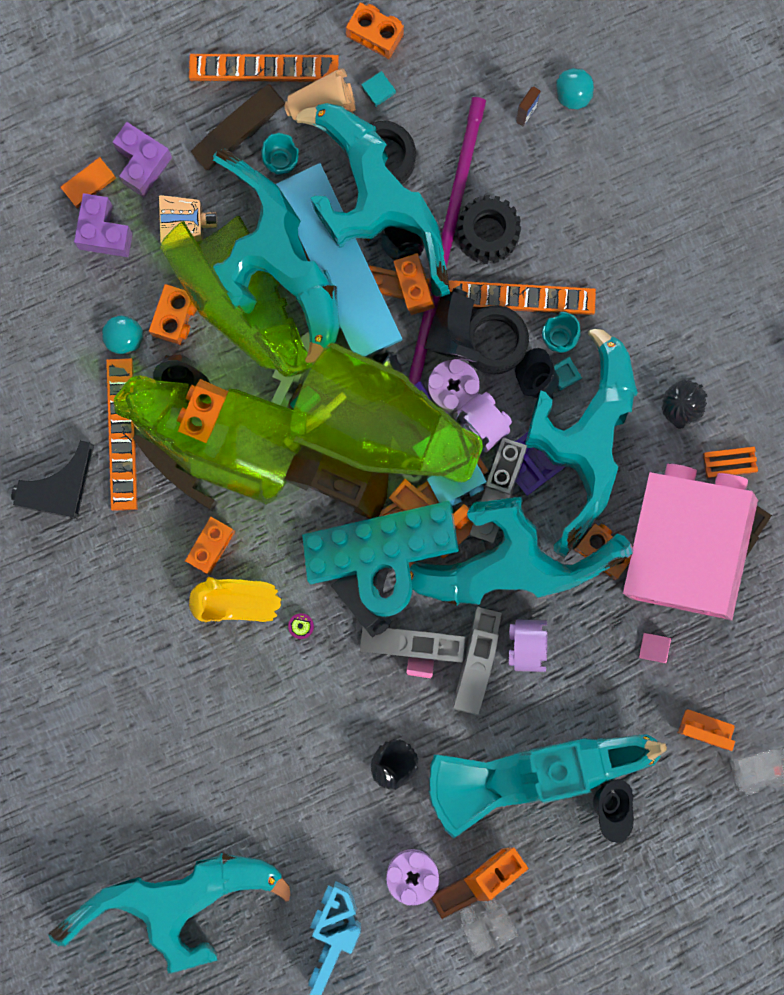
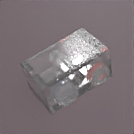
(758, 771)

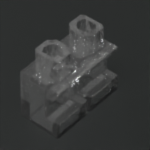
(477, 932)

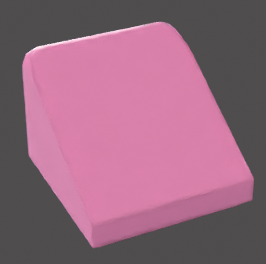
(654, 648)
(420, 667)

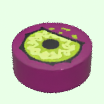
(301, 626)

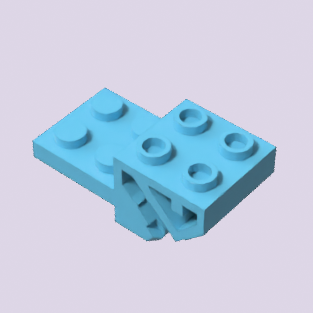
(338, 906)

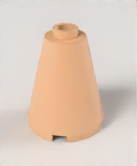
(328, 89)

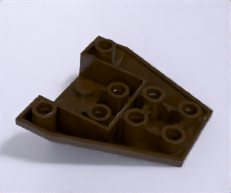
(339, 481)

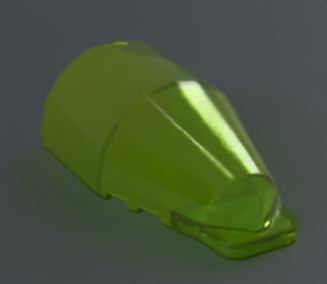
(263, 334)
(378, 420)
(245, 450)

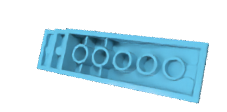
(361, 306)

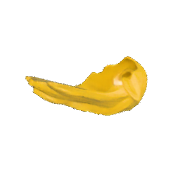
(234, 600)

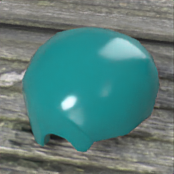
(575, 88)
(279, 153)
(561, 332)
(122, 334)

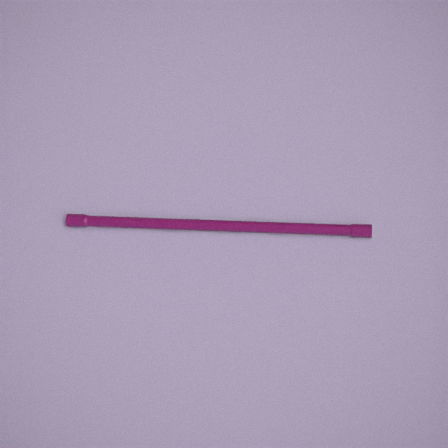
(474, 119)

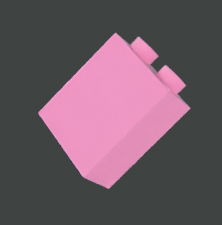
(691, 542)

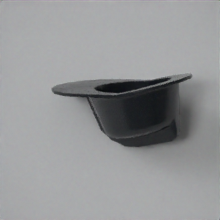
(178, 370)
(537, 373)
(615, 810)

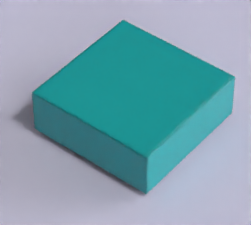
(378, 89)
(567, 373)

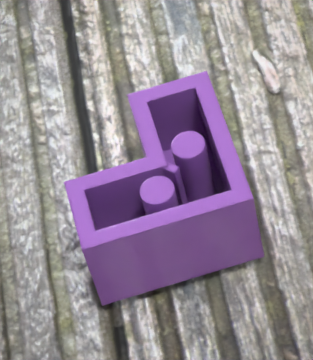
(146, 158)
(96, 232)

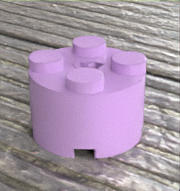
(453, 372)
(484, 419)
(529, 645)
(408, 891)

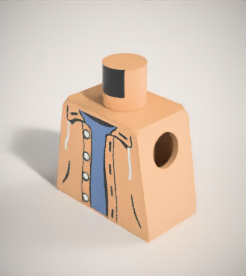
(177, 209)

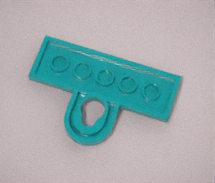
(379, 544)

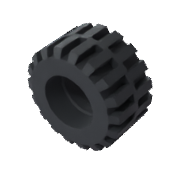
(494, 210)

